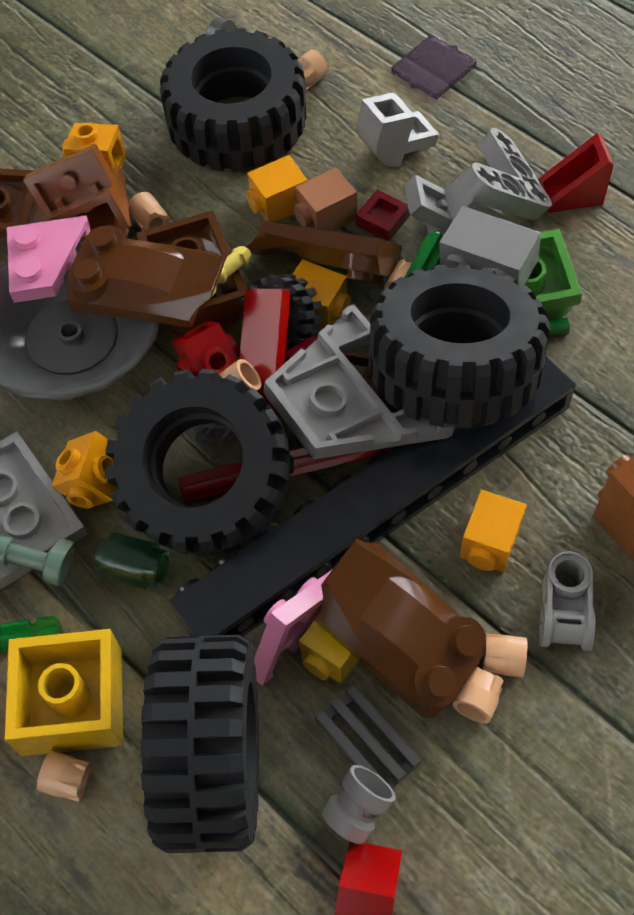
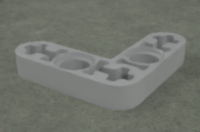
(507, 182)

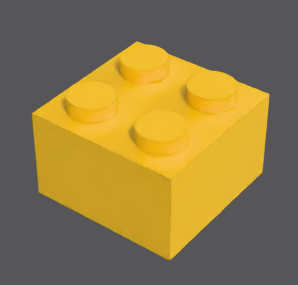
(64, 693)

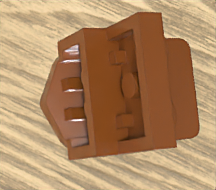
(82, 187)

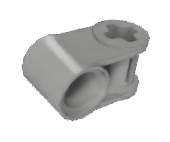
(566, 611)

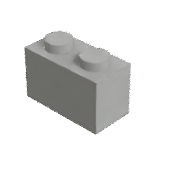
(490, 243)

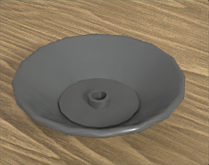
(47, 364)

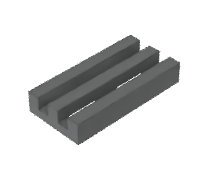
(339, 707)

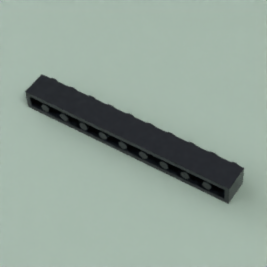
(358, 506)

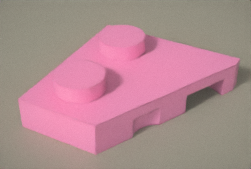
(42, 255)
(286, 625)

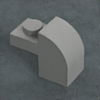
(393, 129)
(439, 205)

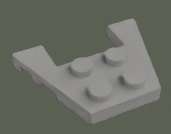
(331, 402)

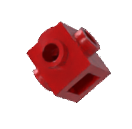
(205, 349)

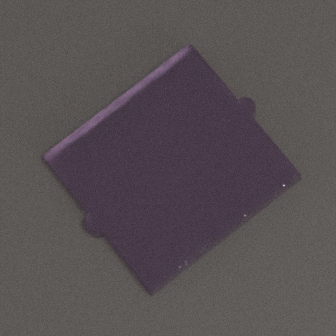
(433, 66)

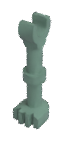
(54, 564)

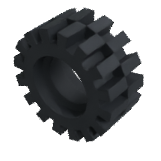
(300, 305)

